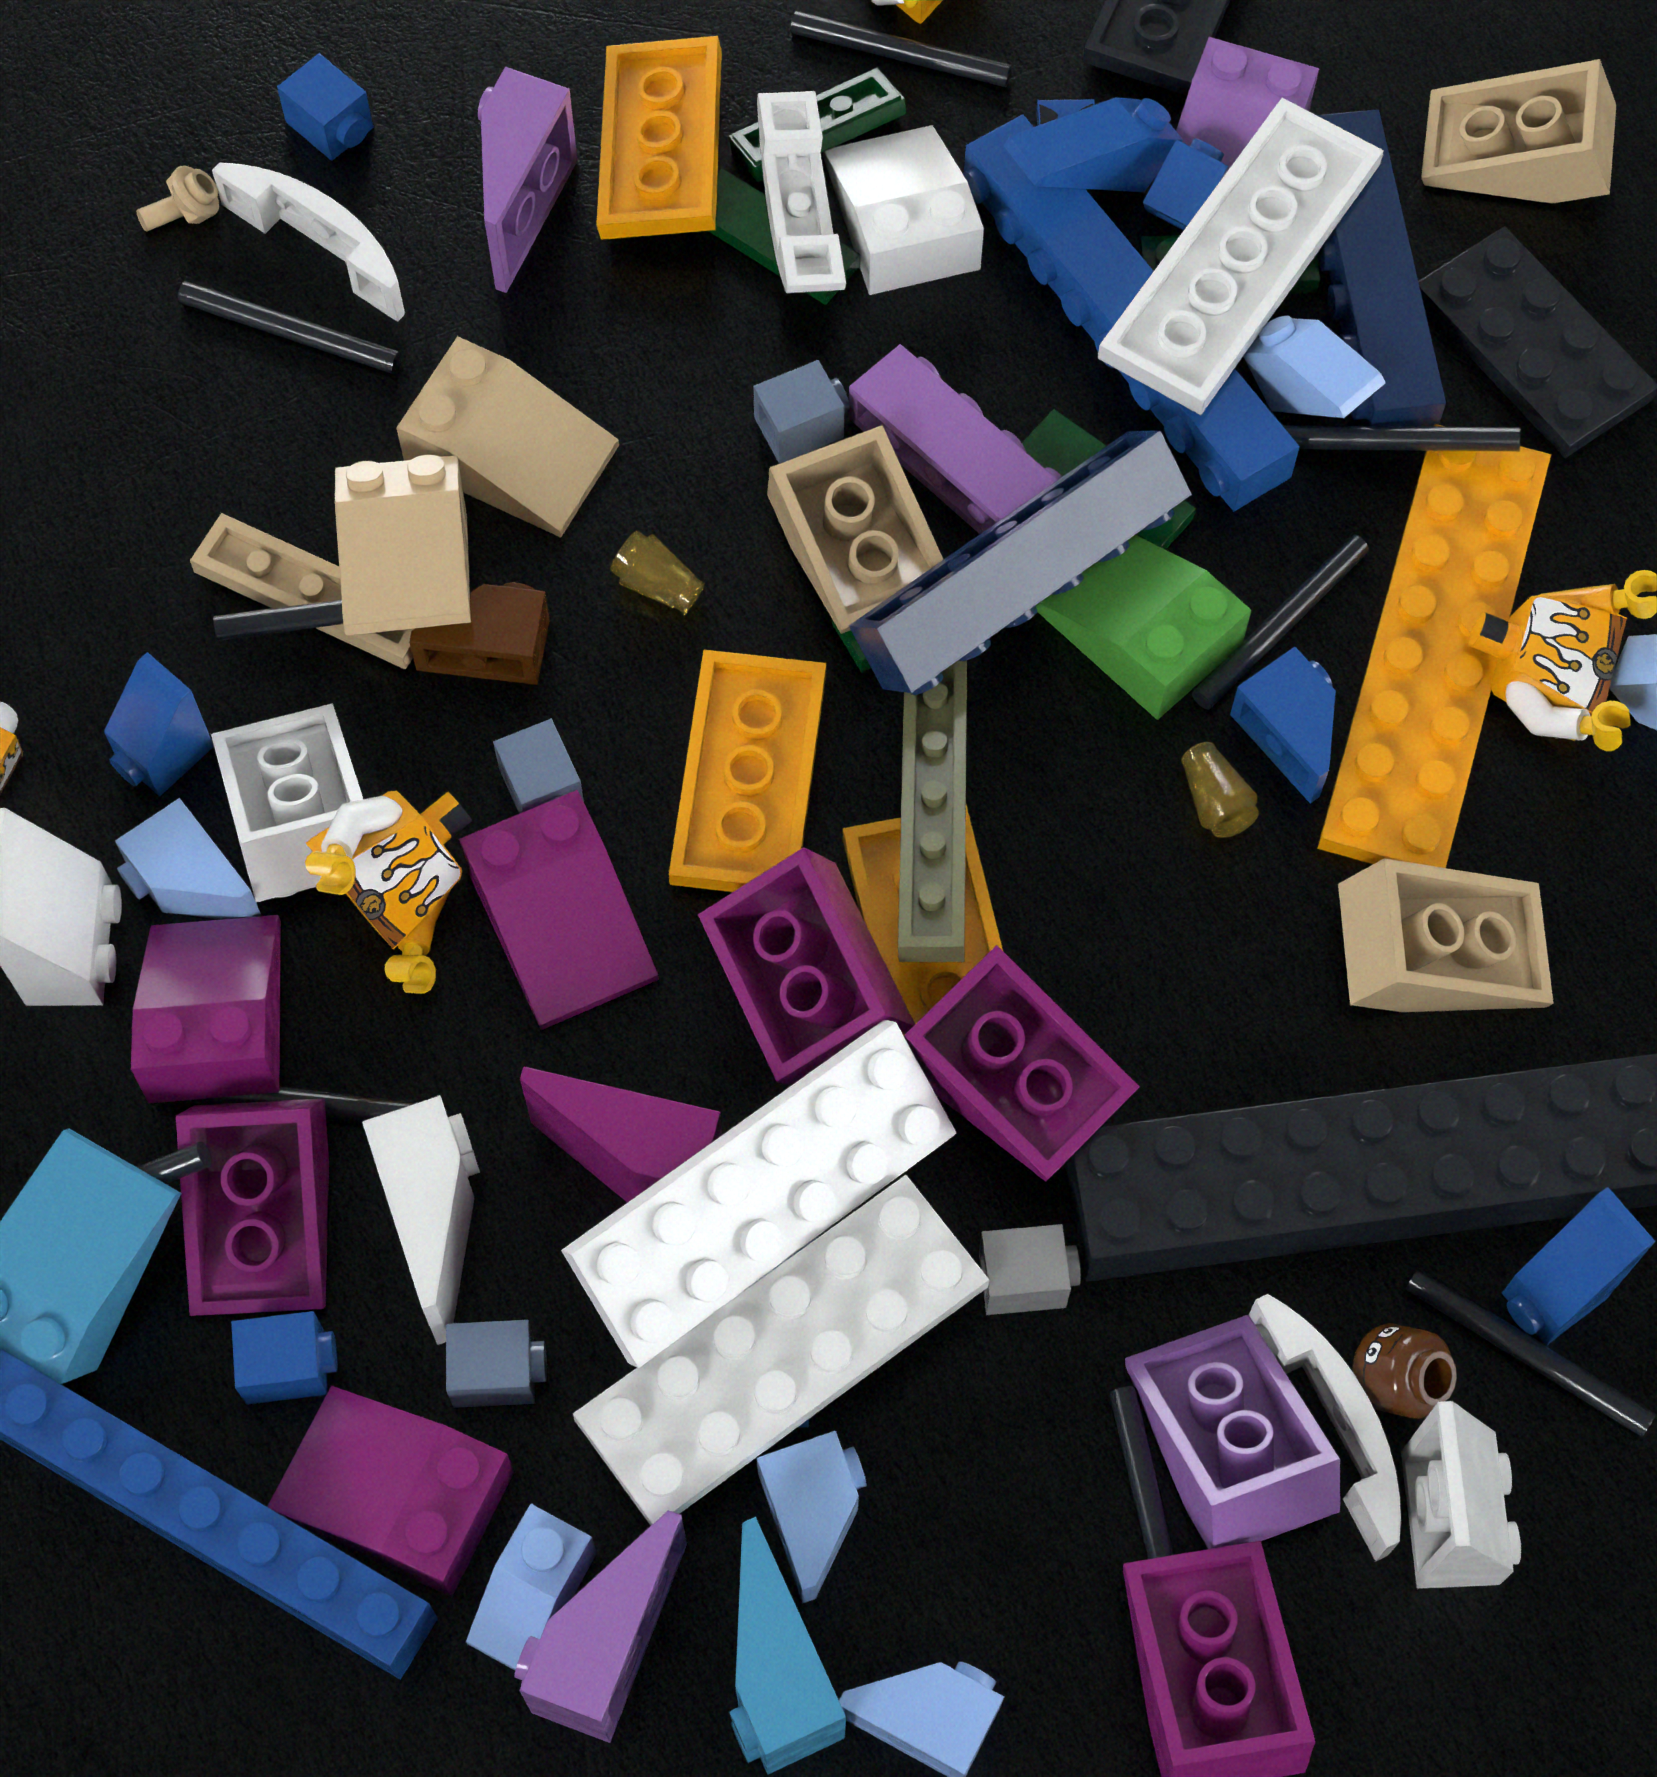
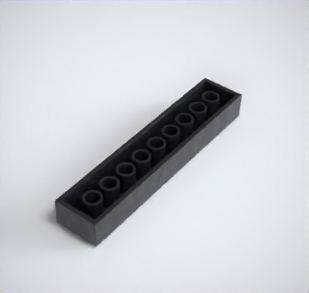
(1364, 1167)

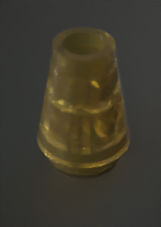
(656, 572)
(1219, 791)

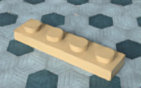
(284, 577)

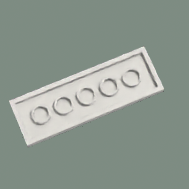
(1240, 256)
(759, 1193)
(780, 1351)

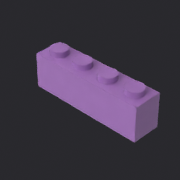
(946, 440)

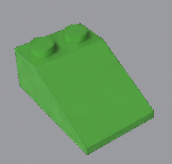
(1150, 622)

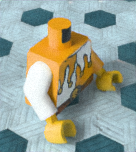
(1562, 657)
(393, 872)

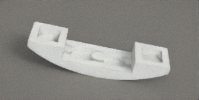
(797, 193)
(267, 196)
(1297, 1344)

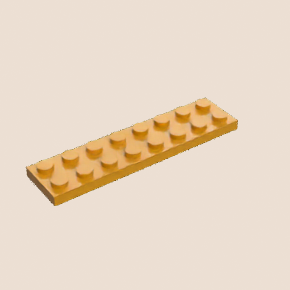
(1423, 681)

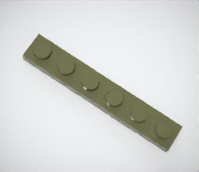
(934, 822)

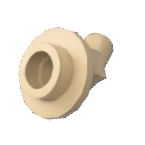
(192, 197)

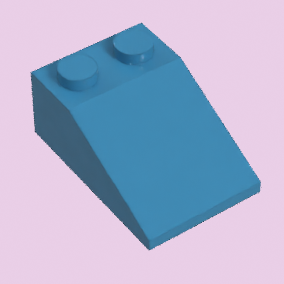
(76, 1255)
(780, 1682)

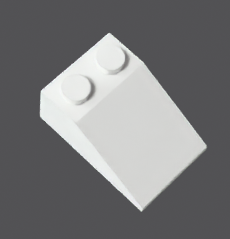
(906, 209)
(283, 790)
(54, 917)
(425, 1178)
(1458, 1502)

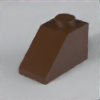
(498, 644)

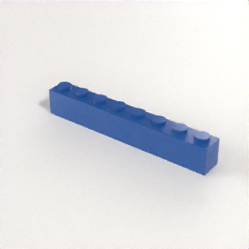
(1097, 276)
(211, 1519)

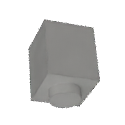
(1027, 1269)

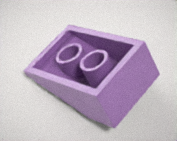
(1236, 94)
(525, 163)
(1236, 1435)
(599, 1637)

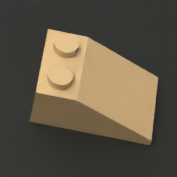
(1524, 135)
(511, 437)
(852, 523)
(402, 544)
(1443, 940)

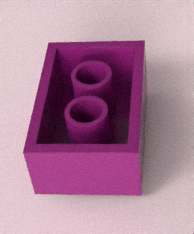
(802, 964)

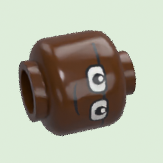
(1404, 1370)

